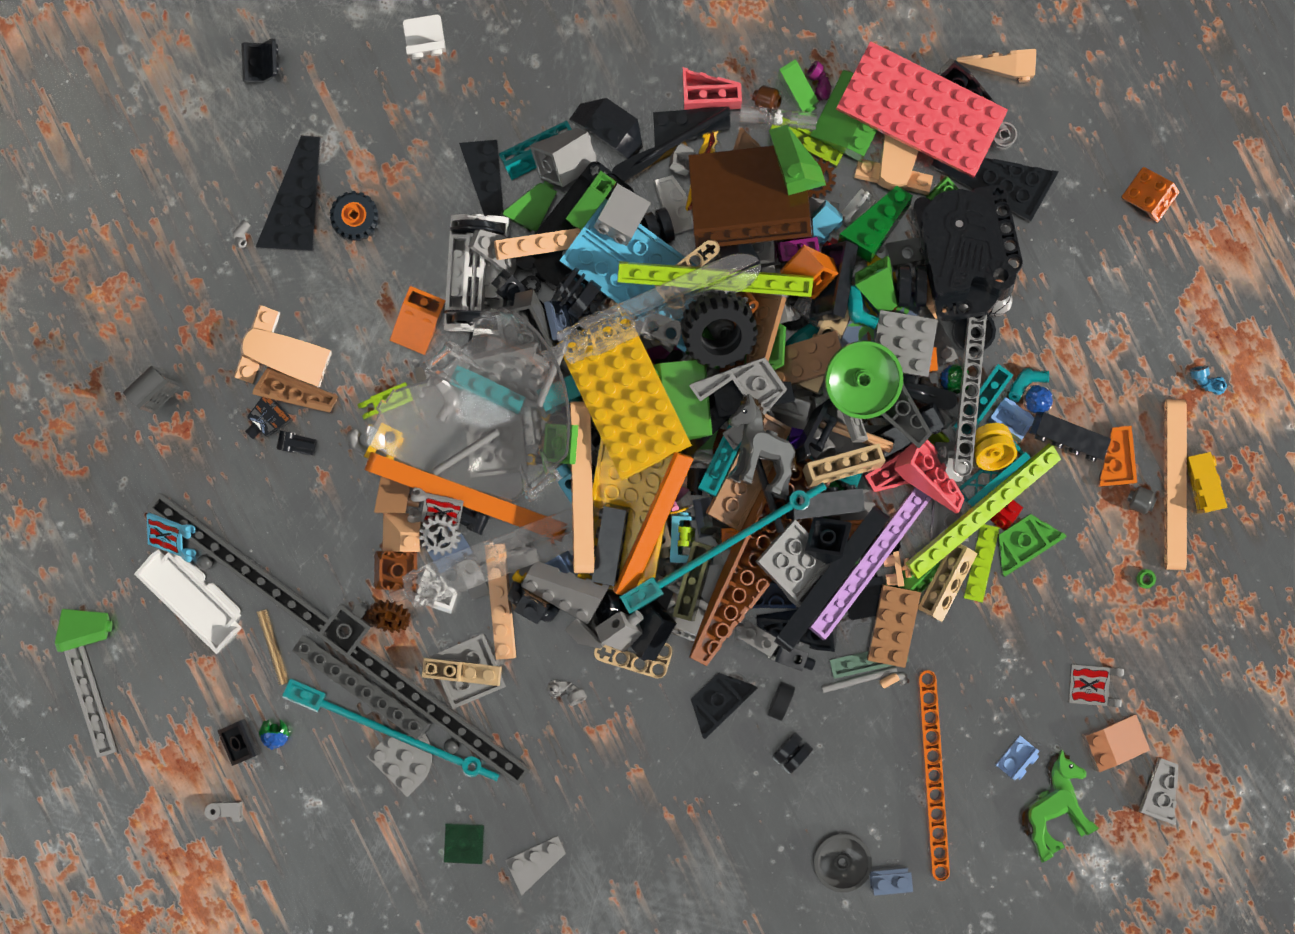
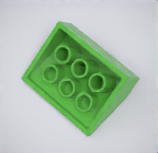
(840, 129)
(692, 413)

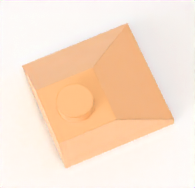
(400, 534)

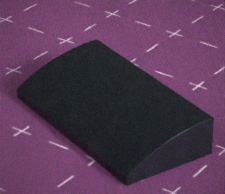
(833, 300)

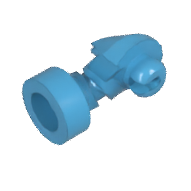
(1214, 385)

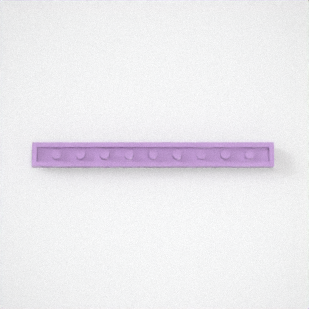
(869, 563)

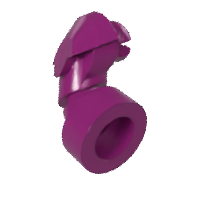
(824, 87)

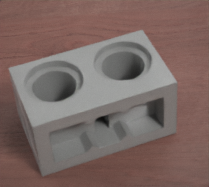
(660, 334)

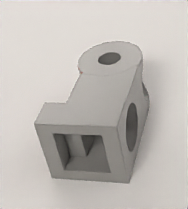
(225, 809)

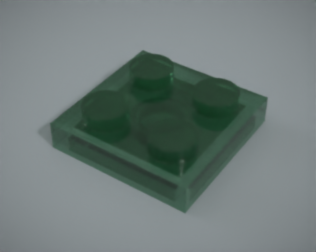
(463, 843)

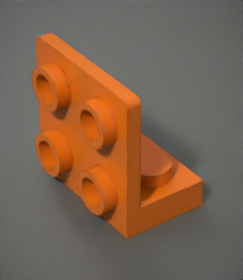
(1151, 193)

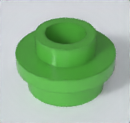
(1152, 578)

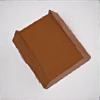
(391, 567)

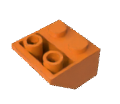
(812, 263)

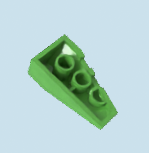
(796, 163)

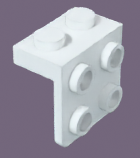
(424, 36)

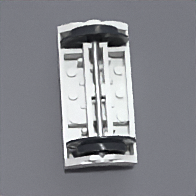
(465, 295)

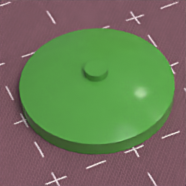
(864, 379)

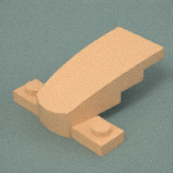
(895, 168)
(278, 352)

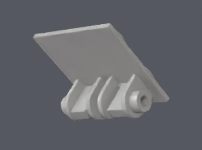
(946, 456)

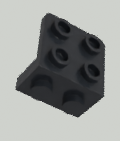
(259, 61)
(868, 600)

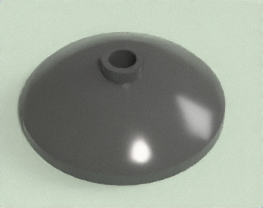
(847, 876)

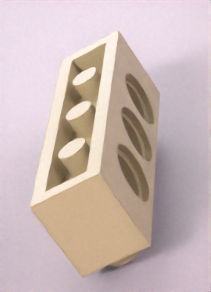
(844, 465)
(947, 582)

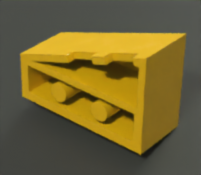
(1205, 483)

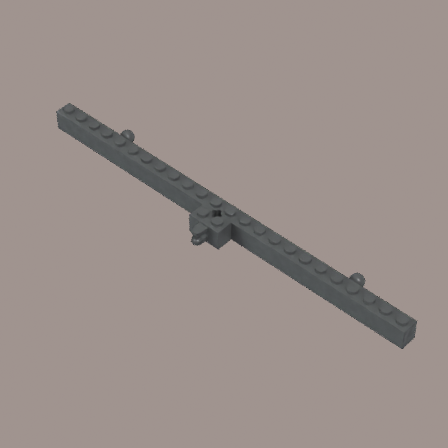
(348, 645)

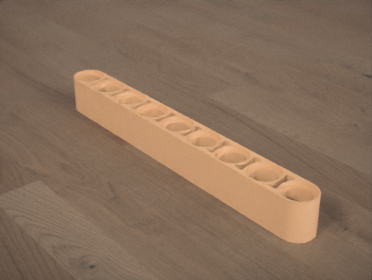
(1175, 484)
(582, 492)

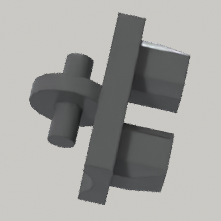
(713, 527)

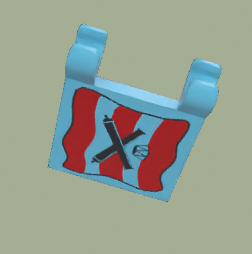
(168, 536)

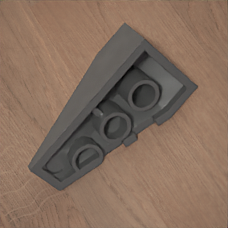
(907, 419)

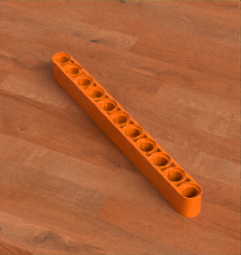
(439, 486)
(938, 783)

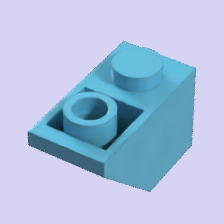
(825, 220)

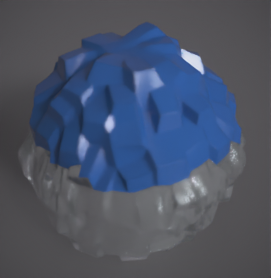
(1037, 399)

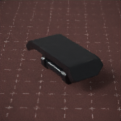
(806, 438)

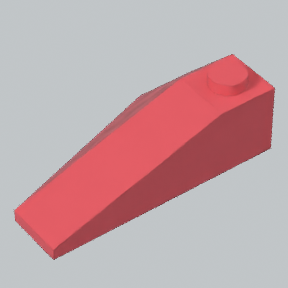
(926, 473)

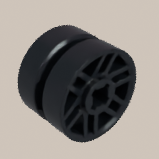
(660, 224)
(609, 606)
(792, 753)

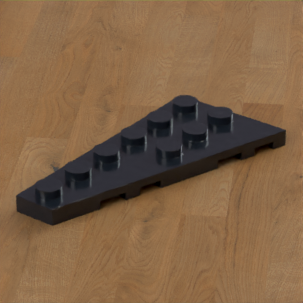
(1024, 184)
(294, 208)

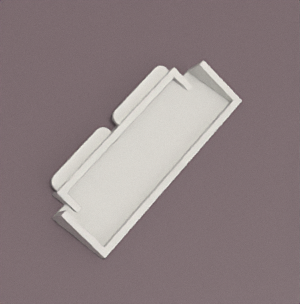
(191, 598)

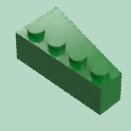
(877, 223)

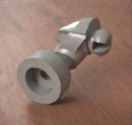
(559, 688)

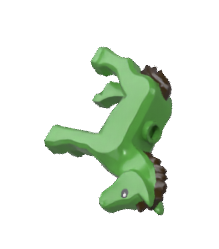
(1054, 804)

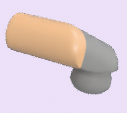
(893, 678)

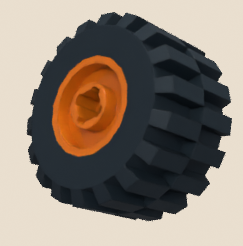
(354, 216)

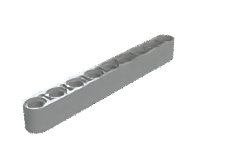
(964, 399)

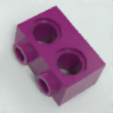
(788, 249)

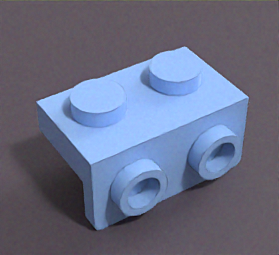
(1014, 417)

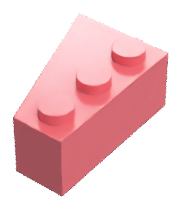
(709, 92)
(886, 476)

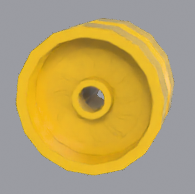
(994, 447)

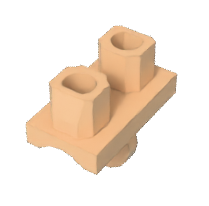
(897, 578)

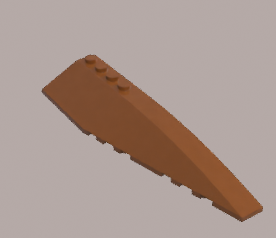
(742, 578)

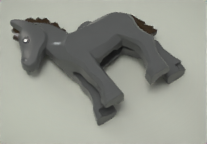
(762, 445)

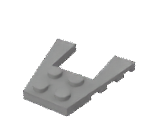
(751, 378)

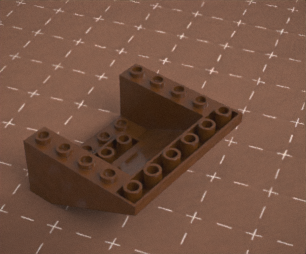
(744, 199)

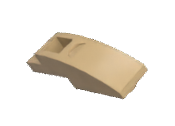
(461, 671)

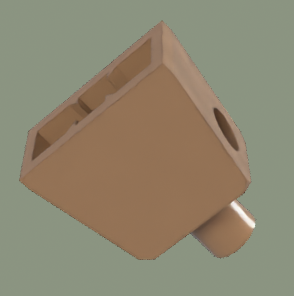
(393, 497)

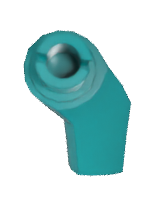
(856, 310)
(802, 334)
(1024, 379)

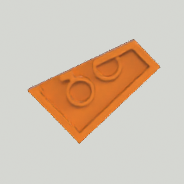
(1119, 460)

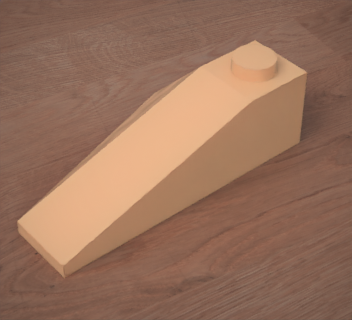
(1014, 65)

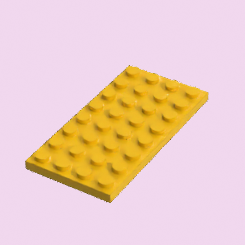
(629, 406)
(633, 492)

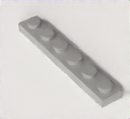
(90, 701)

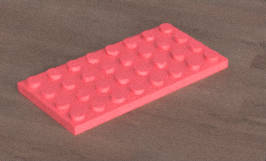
(922, 109)

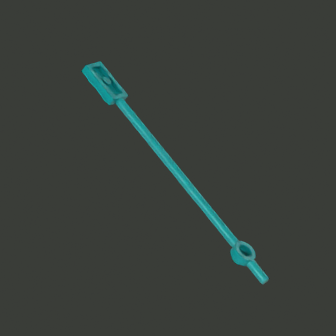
(651, 588)
(314, 699)

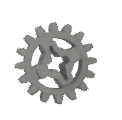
(447, 536)

